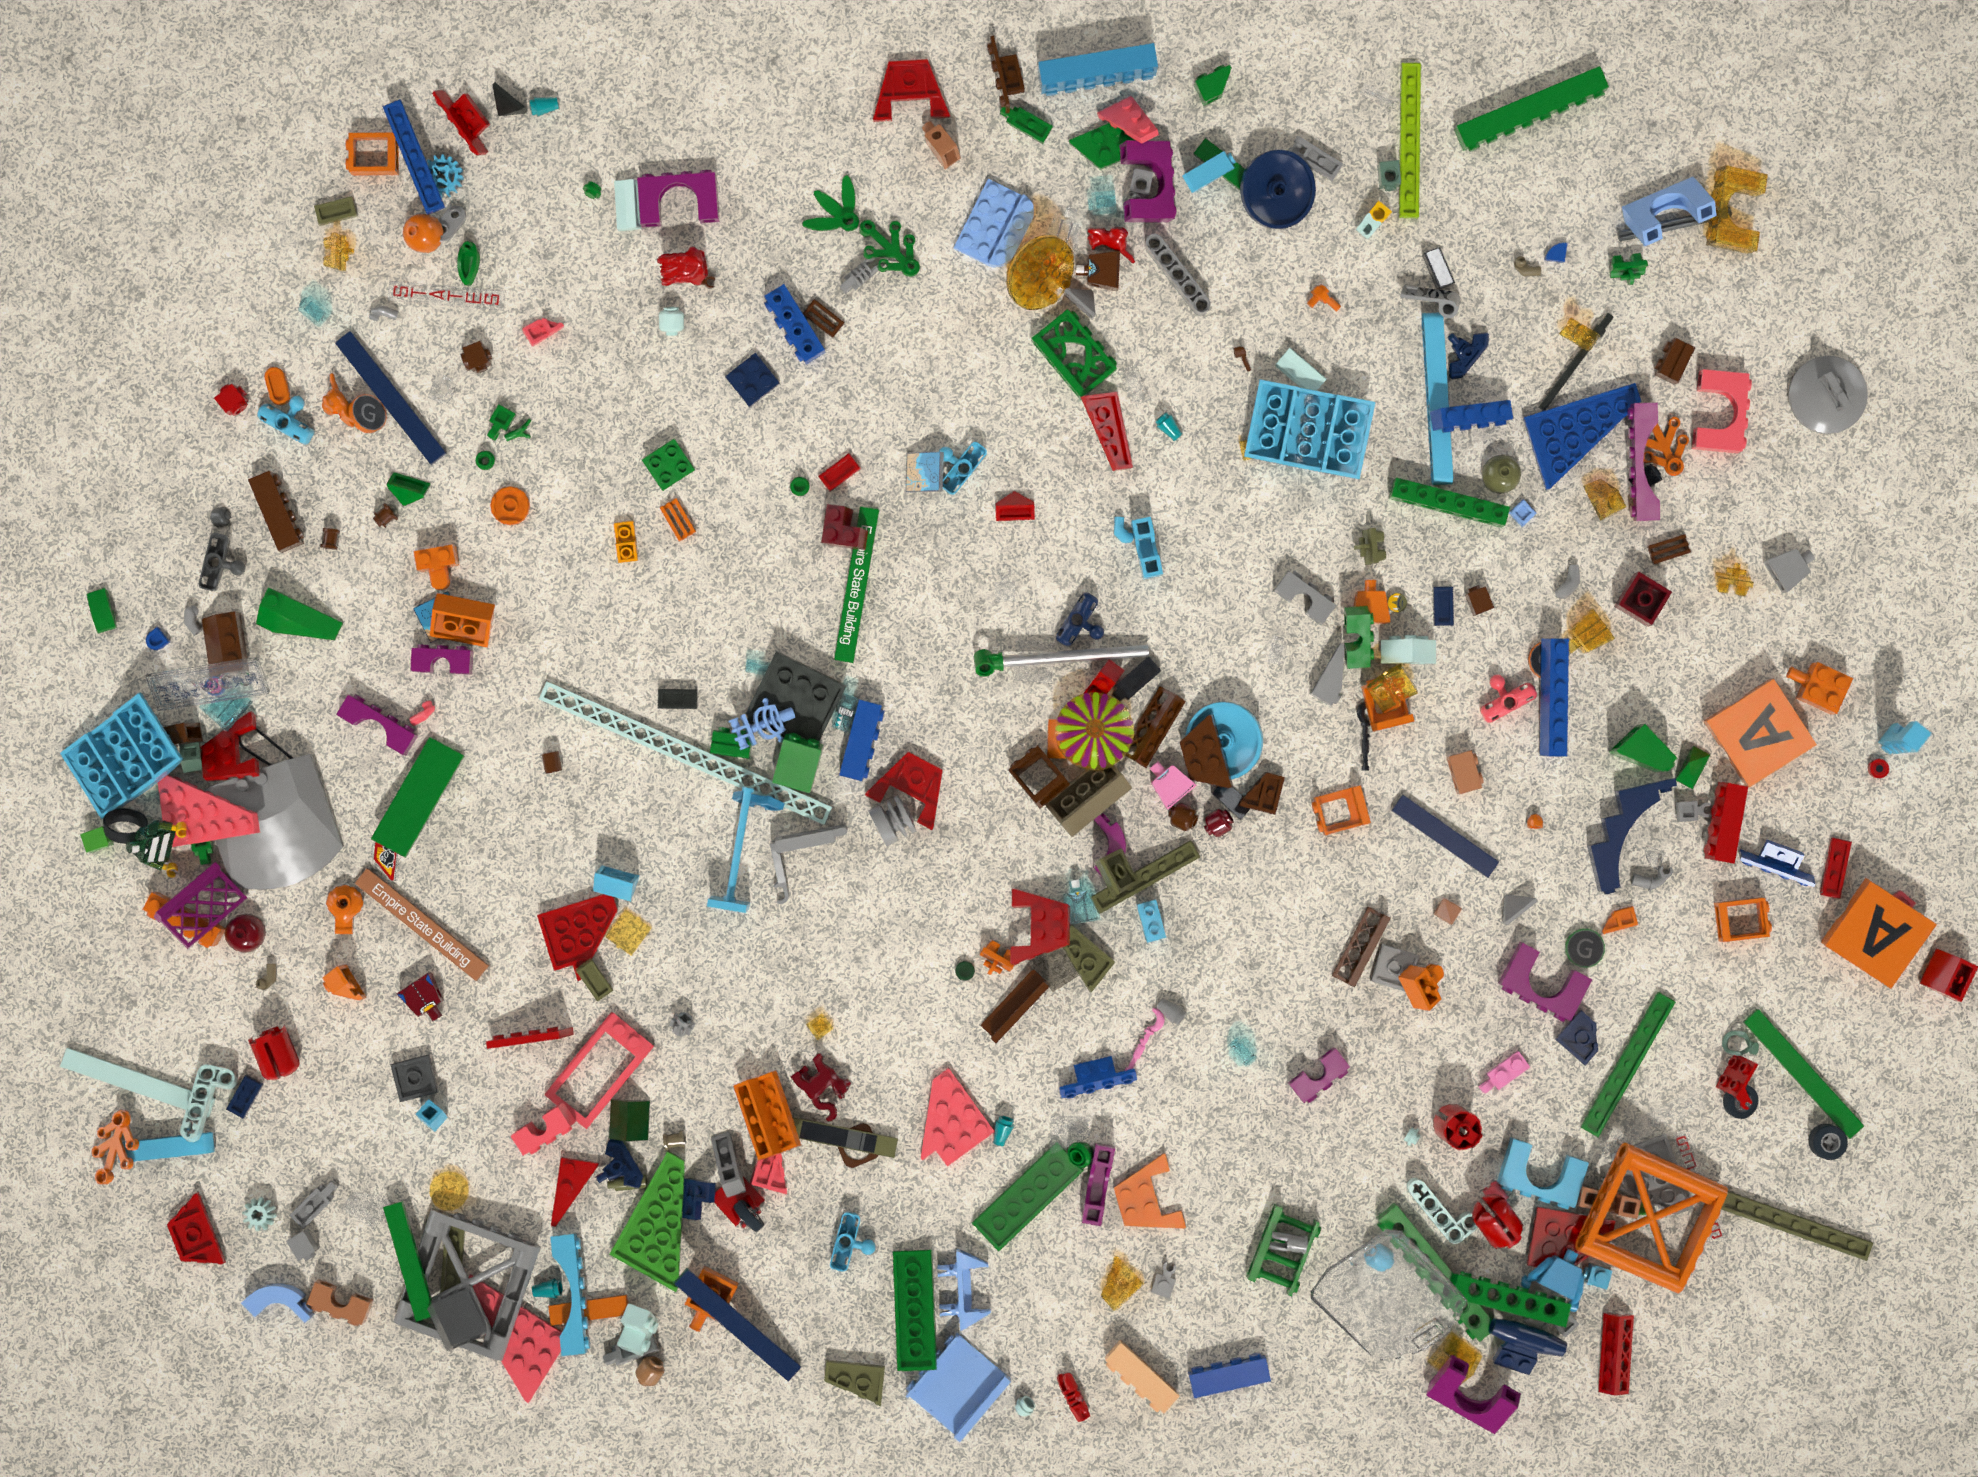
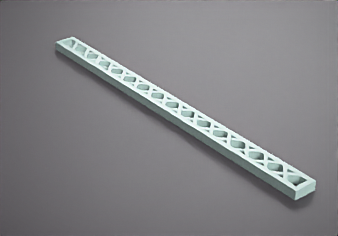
(683, 744)

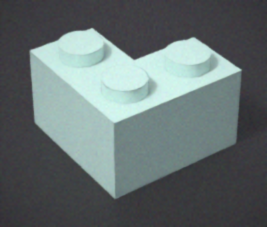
(1410, 650)
(638, 1329)

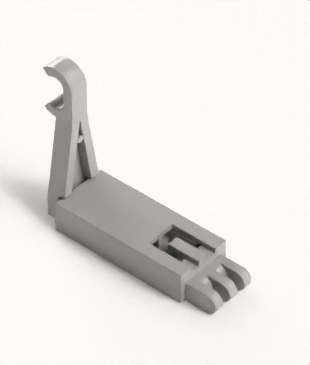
(800, 841)

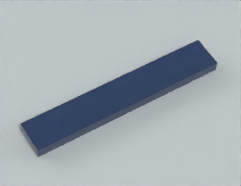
(1445, 836)

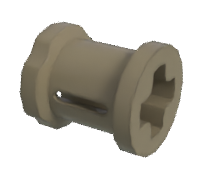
(674, 1140)

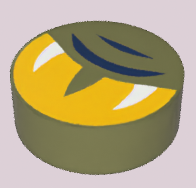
(1396, 602)

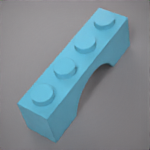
(1904, 740)

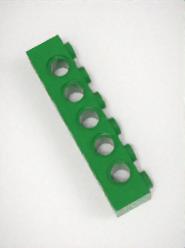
(1449, 502)
(1559, 1309)

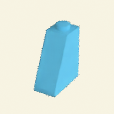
(1209, 171)

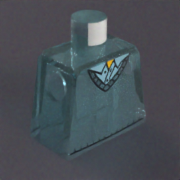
(1080, 904)

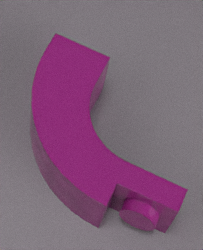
(1114, 834)

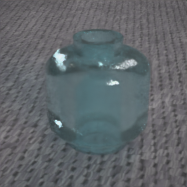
(1242, 1052)

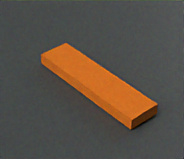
(596, 1309)

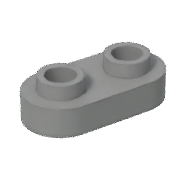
(452, 224)

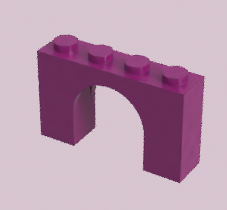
(1157, 157)
(652, 189)
(1563, 1003)
(1488, 1413)

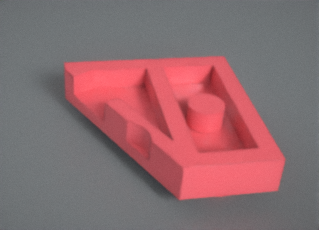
(769, 1174)

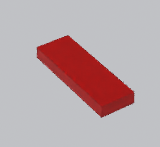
(1835, 868)

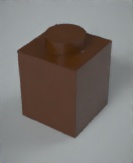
(1479, 600)

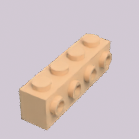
(1141, 1376)

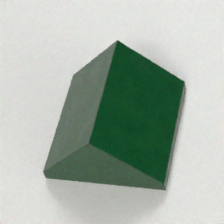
(629, 1120)

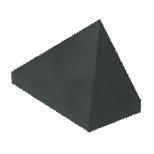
(506, 103)

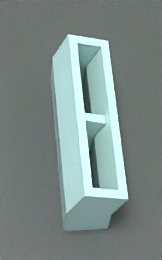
(627, 205)
(1300, 371)

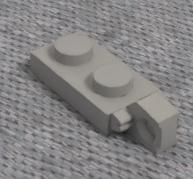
(314, 1204)
(622, 1356)

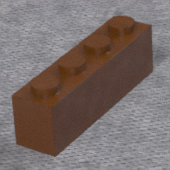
(276, 511)

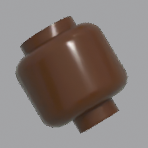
(1183, 816)

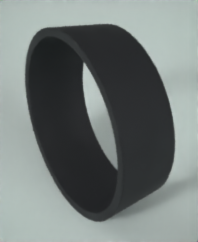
(123, 815)

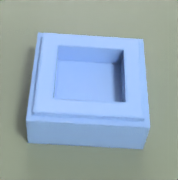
(1522, 513)

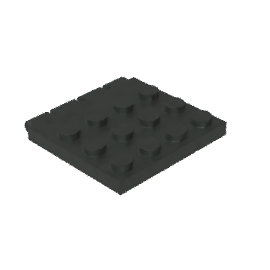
(803, 689)

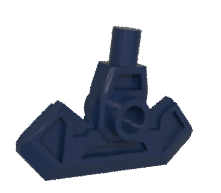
(1466, 353)
(621, 1165)

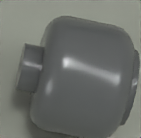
(220, 516)

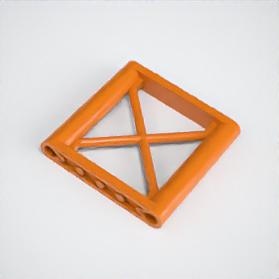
(1667, 1276)

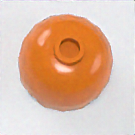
(422, 233)

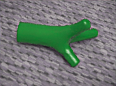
(518, 432)

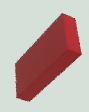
(839, 472)

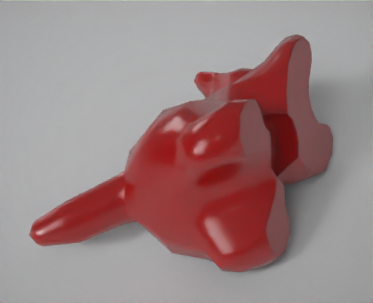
(1114, 239)

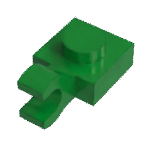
(501, 419)

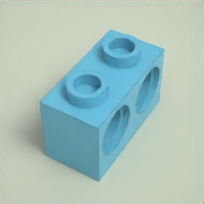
(1151, 920)

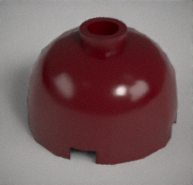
(245, 933)

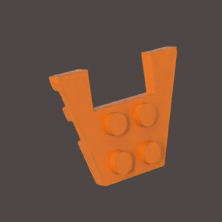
(1139, 1202)

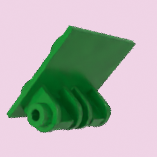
(668, 464)

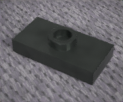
(677, 698)

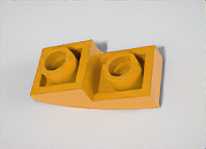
(625, 541)

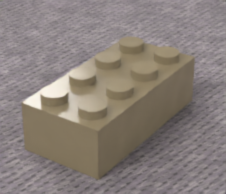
(1087, 798)

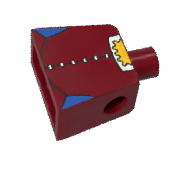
(423, 997)

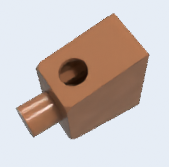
(941, 144)

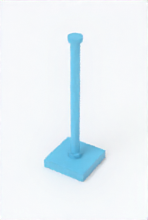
(729, 901)

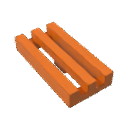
(669, 505)

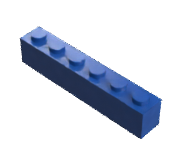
(1554, 697)

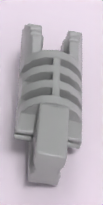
(859, 275)

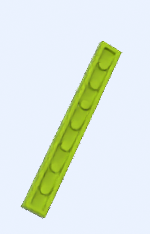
(1410, 140)

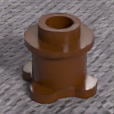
(384, 516)

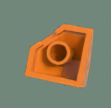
(342, 983)

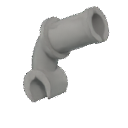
(1651, 883)

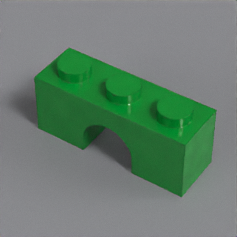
(1358, 621)

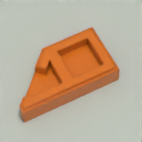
(1620, 920)

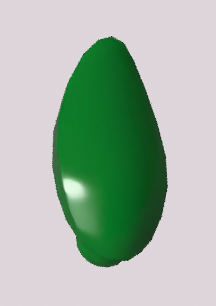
(468, 262)

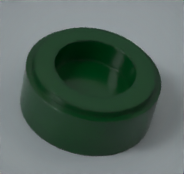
(965, 970)

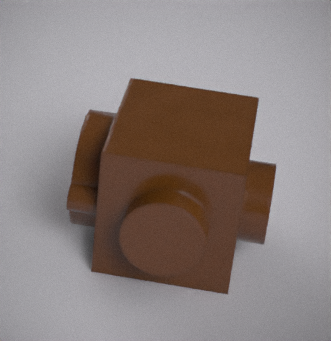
(476, 357)

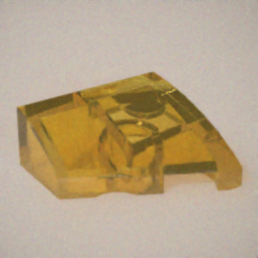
(1120, 1284)

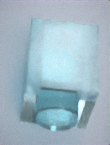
(314, 310)

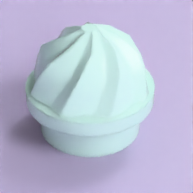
(1024, 1406)

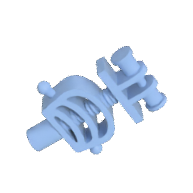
(778, 718)

